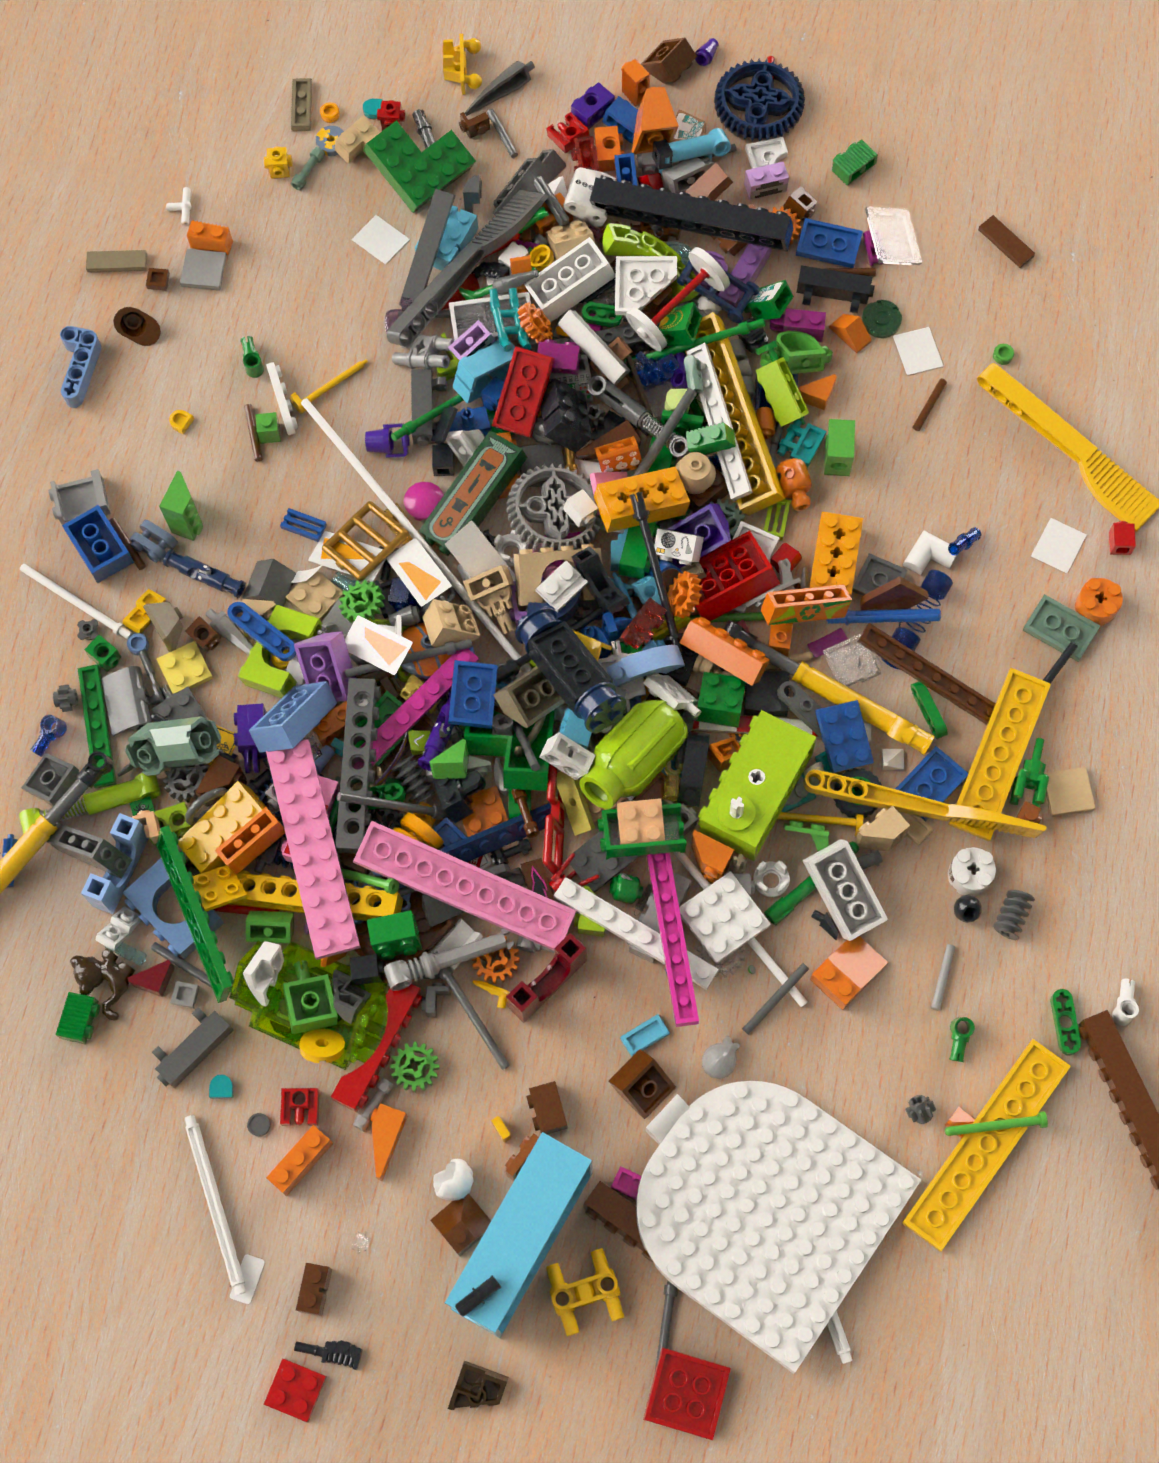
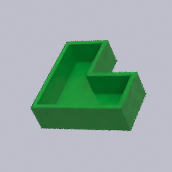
(414, 172)
(516, 769)

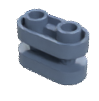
(155, 552)

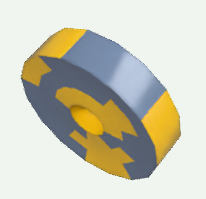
(324, 136)

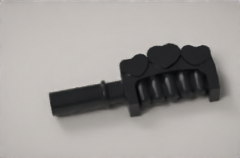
(491, 269)
(335, 1352)

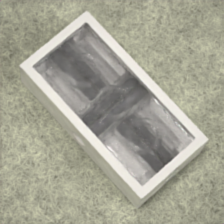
(468, 312)

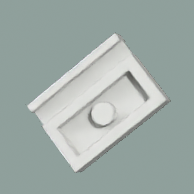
(561, 586)

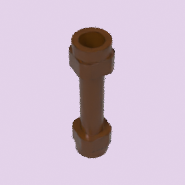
(530, 826)

